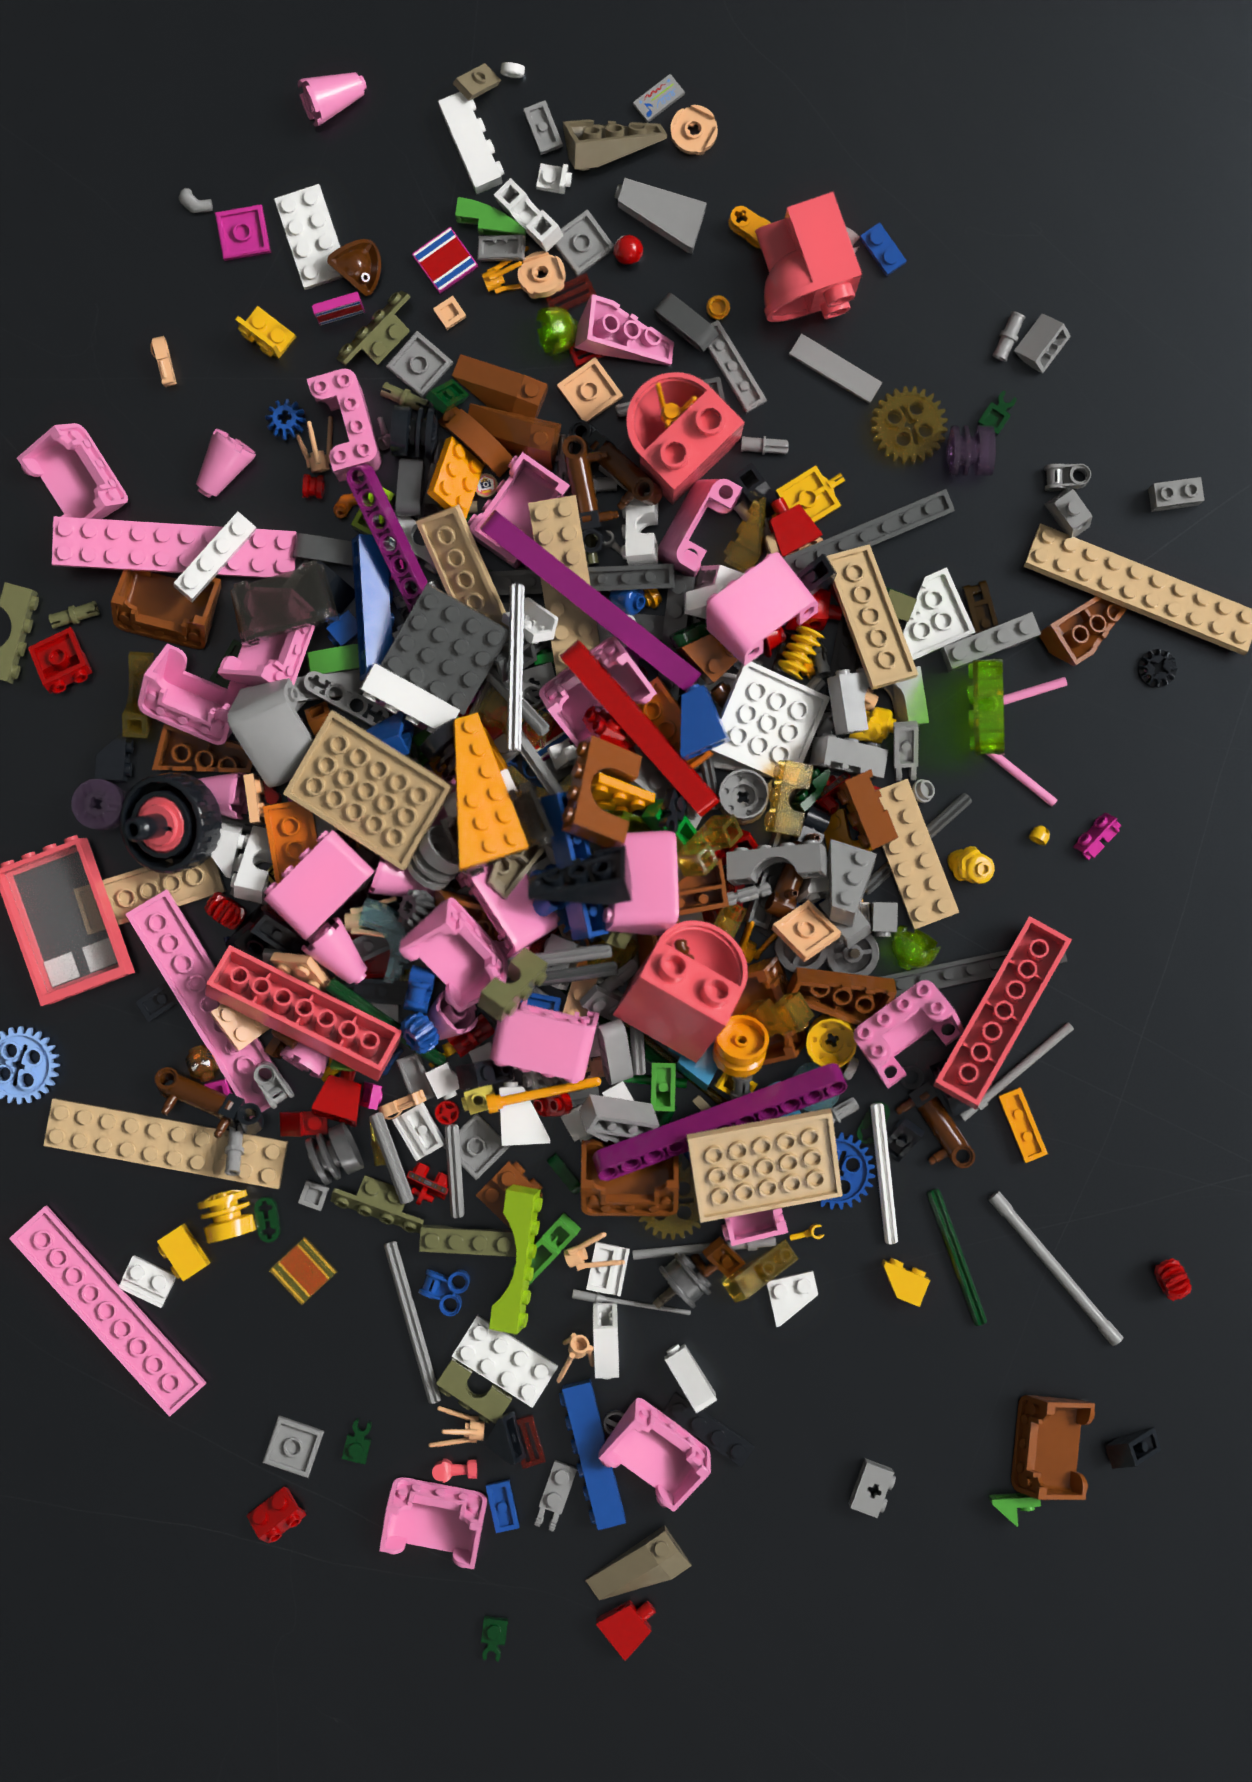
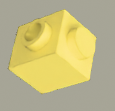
(475, 1099)

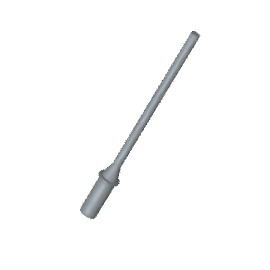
(596, 1297)

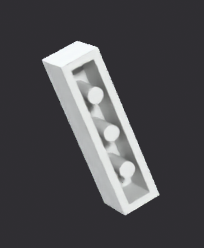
(470, 142)
(214, 557)
(407, 698)

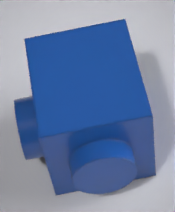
(343, 631)

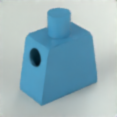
(700, 1072)

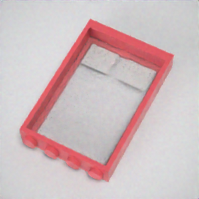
(63, 920)

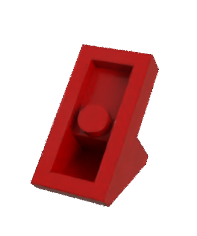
(302, 1123)

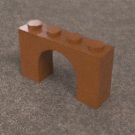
(582, 813)

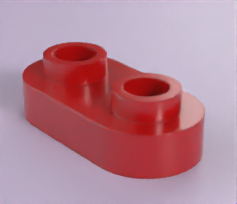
(553, 1105)

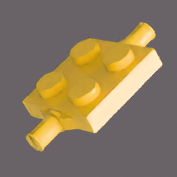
(812, 492)

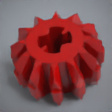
(225, 910)
(1172, 1279)

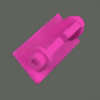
(1089, 842)

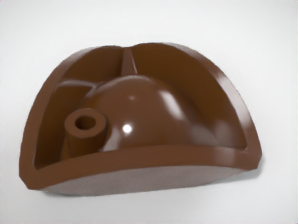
(358, 263)

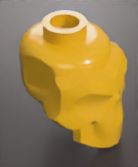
(879, 724)
(971, 865)

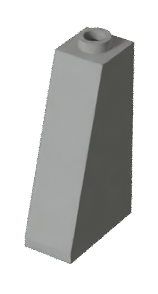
(665, 212)

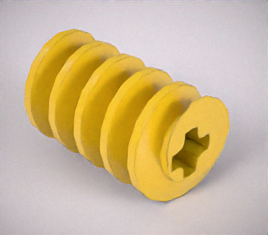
(799, 651)

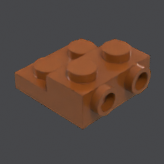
(495, 1190)

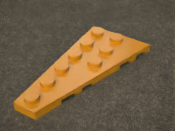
(484, 809)

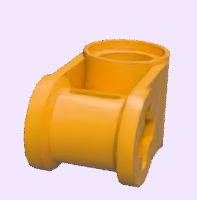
(746, 227)

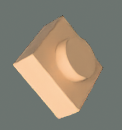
(449, 312)

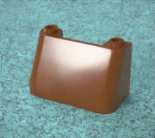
(155, 609)
(765, 981)
(639, 1193)
(1049, 1447)

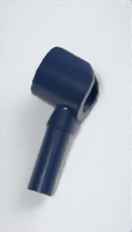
(398, 1052)

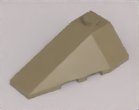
(510, 871)
(643, 1565)

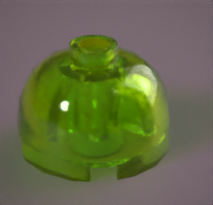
(556, 330)
(913, 949)

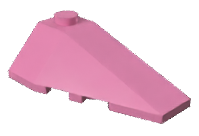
(615, 333)

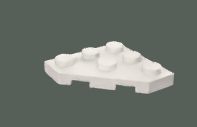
(937, 616)

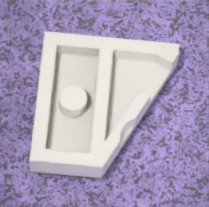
(791, 1294)

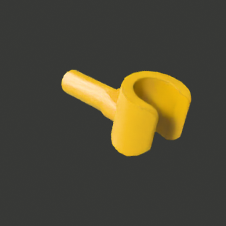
(448, 1051)
(807, 1233)

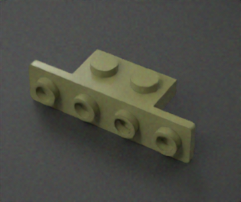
(380, 334)
(379, 1201)

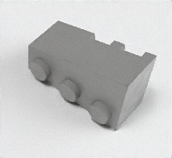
(848, 755)
(848, 879)
(616, 1118)

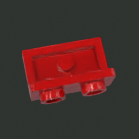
(275, 1516)

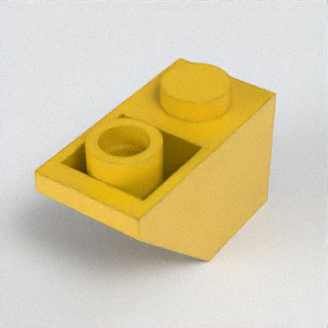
(905, 1283)

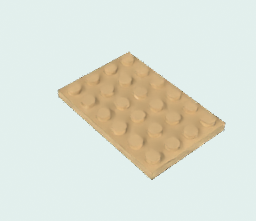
(368, 790)
(765, 1165)

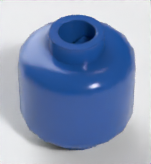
(628, 600)

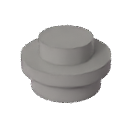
(923, 790)

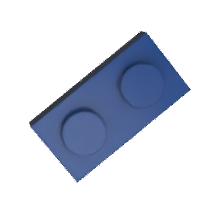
(883, 249)
(502, 1506)

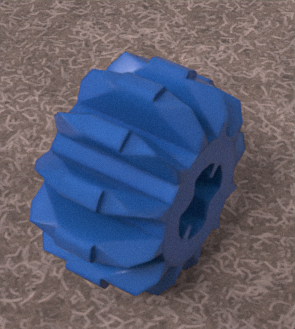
(280, 413)
(419, 1033)

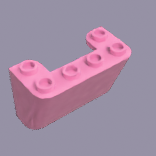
(716, 494)
(758, 606)
(904, 1023)

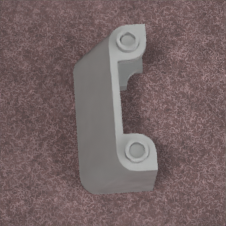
(270, 729)

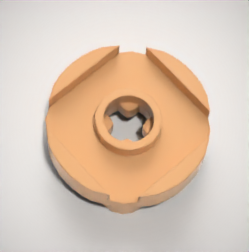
(691, 116)
(545, 286)

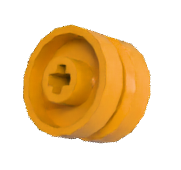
(741, 1046)

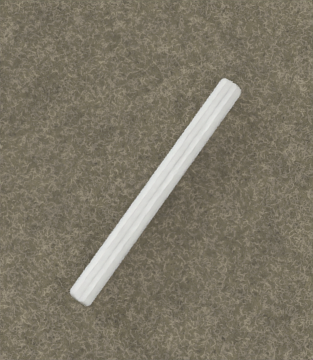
(884, 1173)

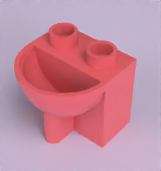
(809, 262)
(692, 443)
(682, 998)

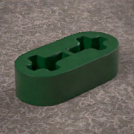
(689, 634)
(865, 1122)
(564, 1173)
(261, 1219)

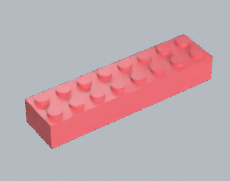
(303, 1013)
(1002, 1013)

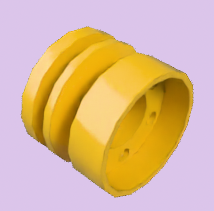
(827, 1052)
(226, 1216)

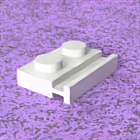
(419, 1131)
(608, 1278)
(147, 1281)

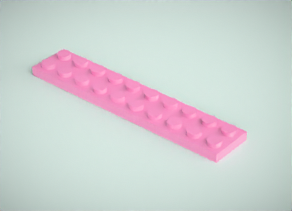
(164, 547)
(187, 971)
(107, 1310)

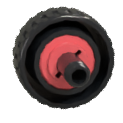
(170, 819)

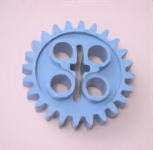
(40, 1071)

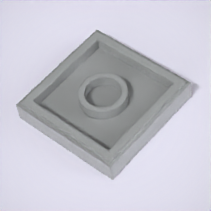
(583, 243)
(419, 364)
(479, 1146)
(293, 1446)

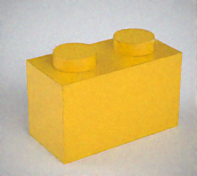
(183, 1252)

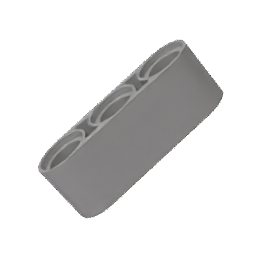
(614, 1051)

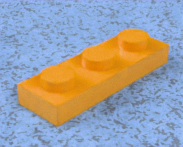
(1022, 1125)

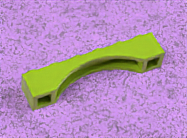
(521, 1211)

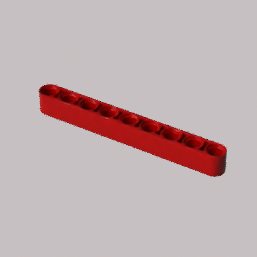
(639, 728)

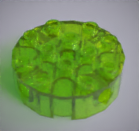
(988, 706)

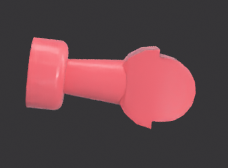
(445, 1469)

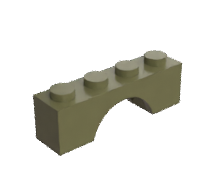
(19, 605)
(467, 1241)

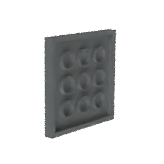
(445, 648)

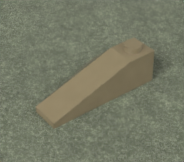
(599, 144)

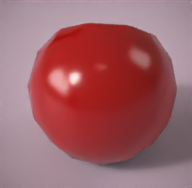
(628, 249)

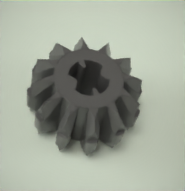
(415, 908)

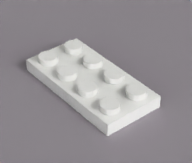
(309, 234)
(505, 1361)

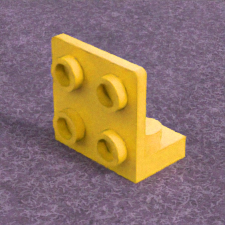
(266, 331)

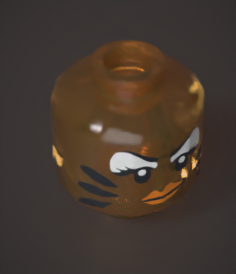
(201, 1063)

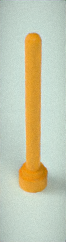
(497, 1102)

